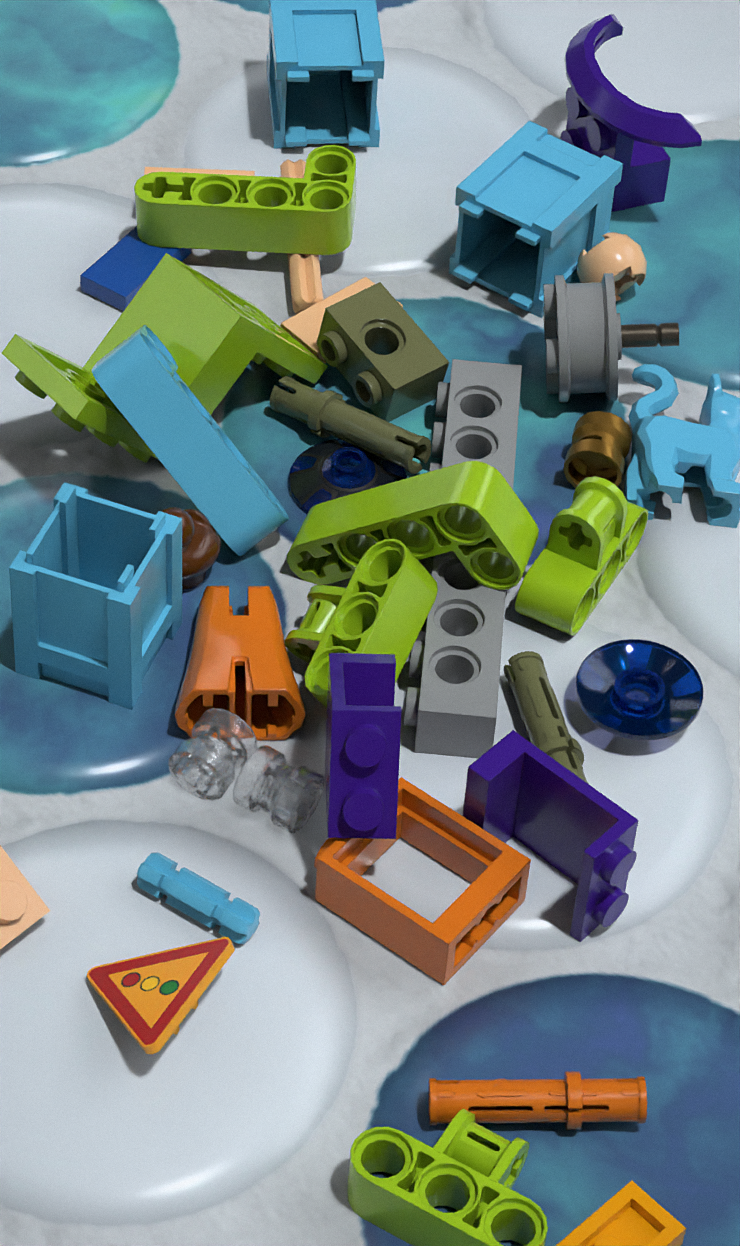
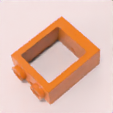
(441, 947)

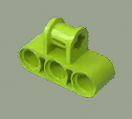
(582, 556)
(373, 615)
(464, 1171)

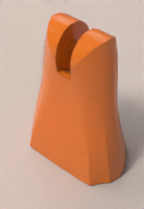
(241, 666)

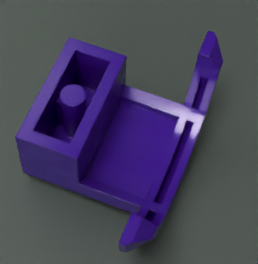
(616, 126)

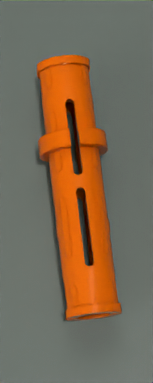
(540, 1100)

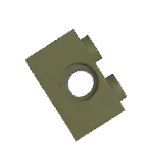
(381, 352)

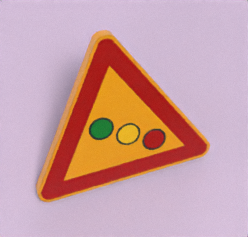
(159, 988)

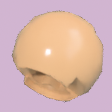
(613, 255)

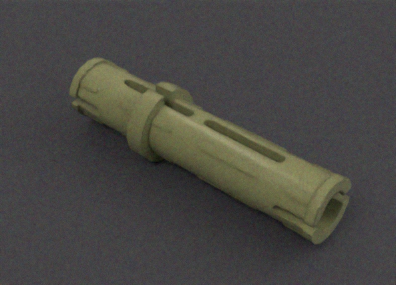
(331, 416)
(542, 712)

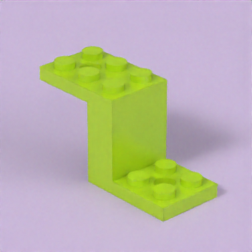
(200, 324)

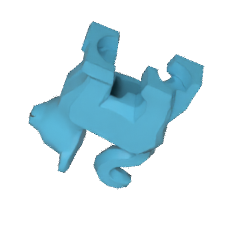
(682, 453)

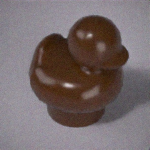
(199, 545)

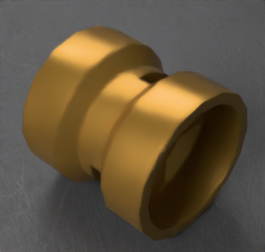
(598, 448)

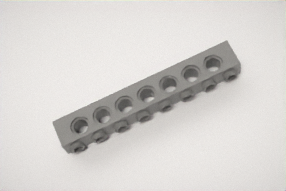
(465, 625)

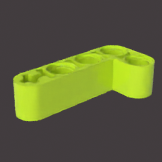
(253, 211)
(437, 512)

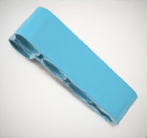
(188, 441)

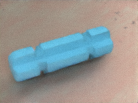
(198, 898)

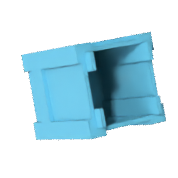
(324, 72)
(531, 215)
(97, 595)

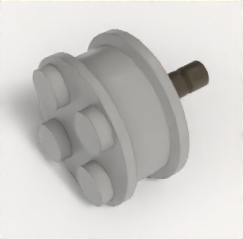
(588, 338)

